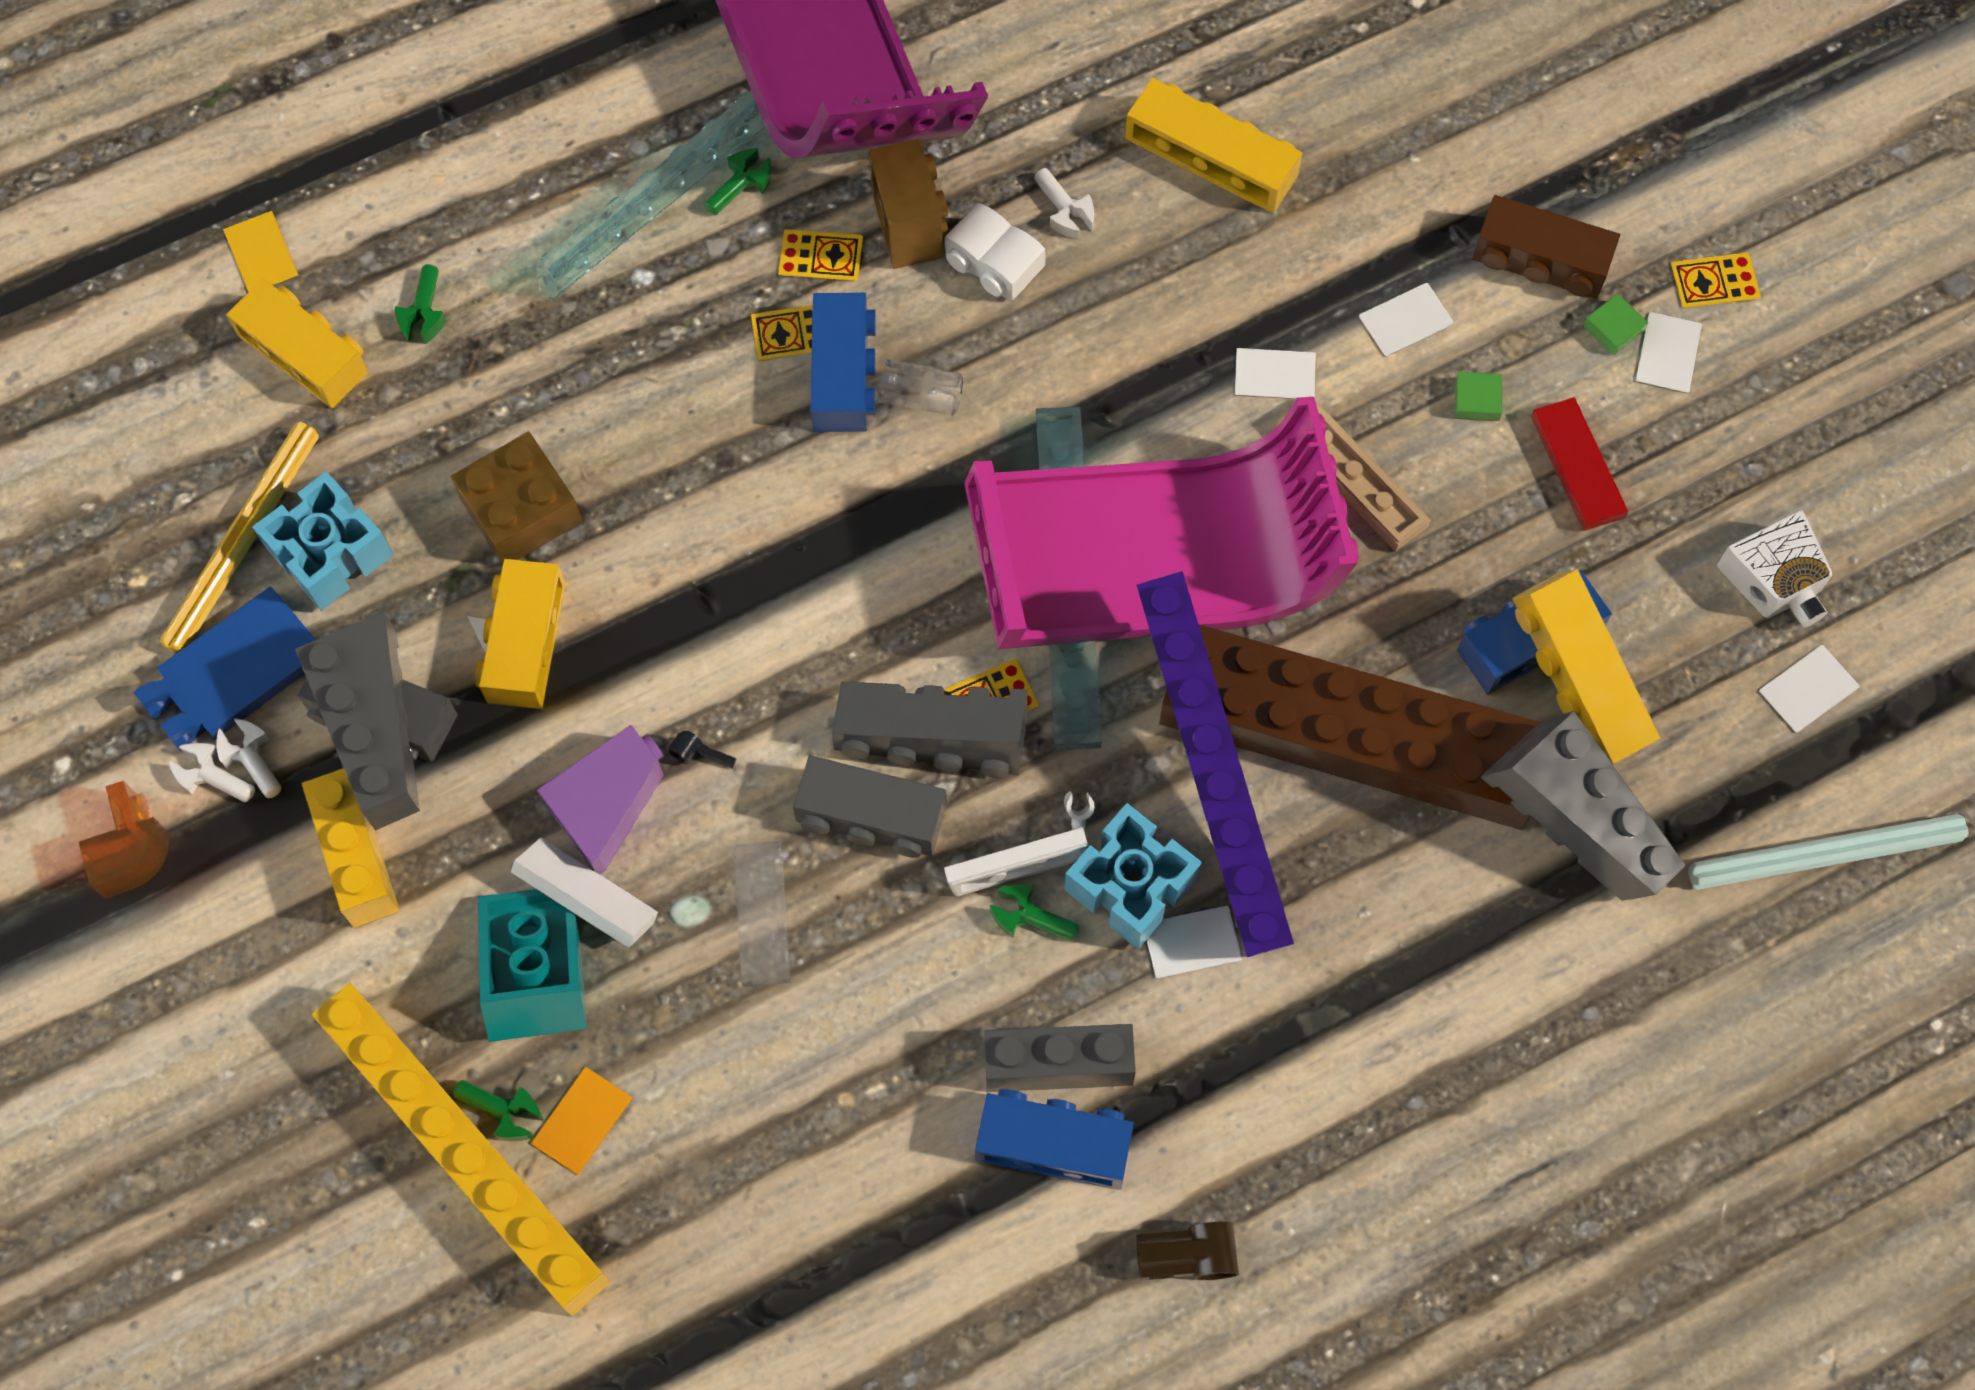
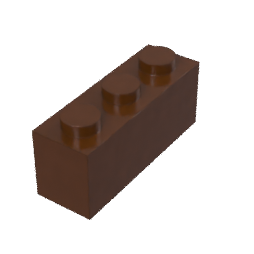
(1546, 247)

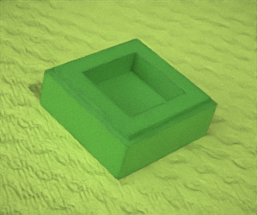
(1615, 324)
(1478, 396)

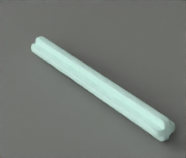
(1827, 851)

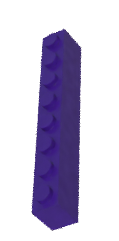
(1215, 764)

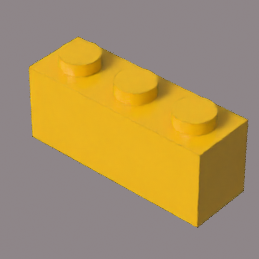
(299, 342)
(521, 633)
(350, 850)

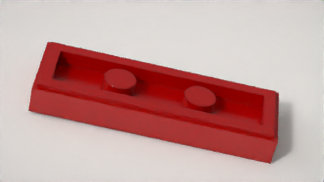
(1579, 464)

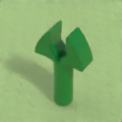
(741, 179)
(422, 308)
(1030, 914)
(500, 1109)

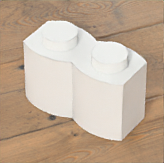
(994, 252)

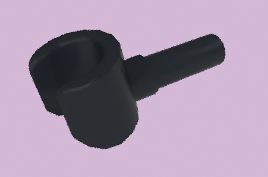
(688, 744)

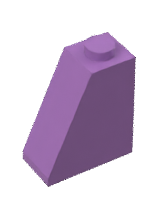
(605, 794)

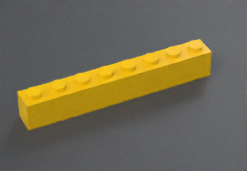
(461, 1150)

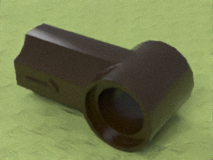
(1201, 1252)

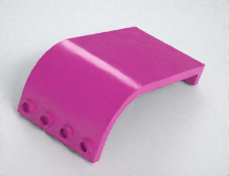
(1246, 527)

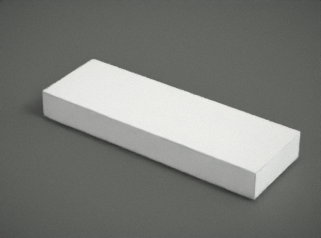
(1016, 862)
(584, 892)

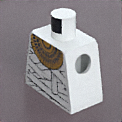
(1780, 569)

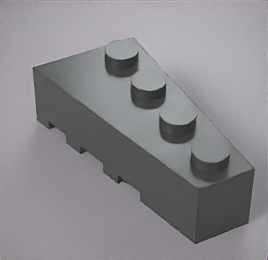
(932, 726)
(1587, 806)

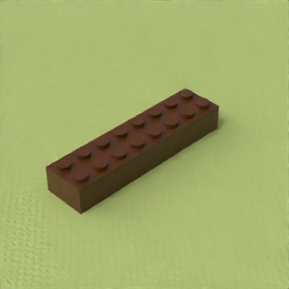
(1362, 726)

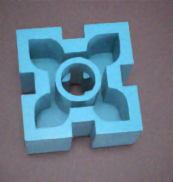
(323, 540)
(1131, 847)

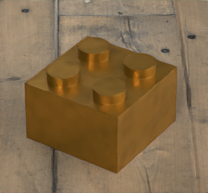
(908, 202)
(517, 498)

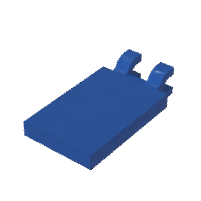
(228, 670)

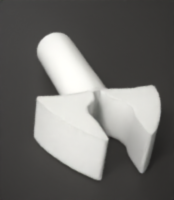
(1080, 208)
(249, 756)
(209, 773)

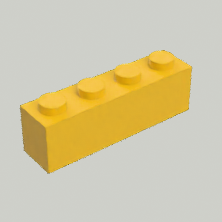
(1213, 144)
(1584, 664)

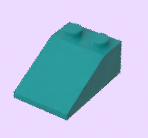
(529, 966)

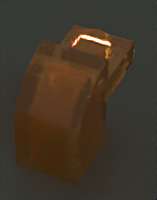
(132, 851)

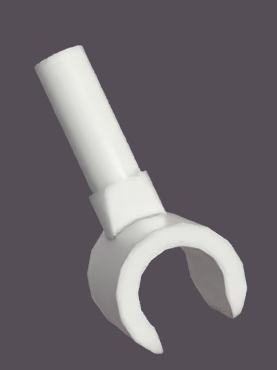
(1079, 817)

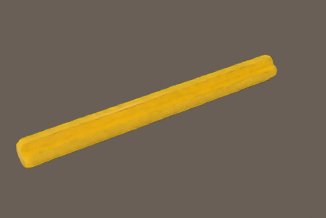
(239, 538)

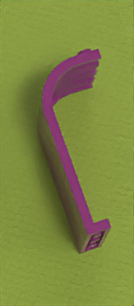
(838, 77)

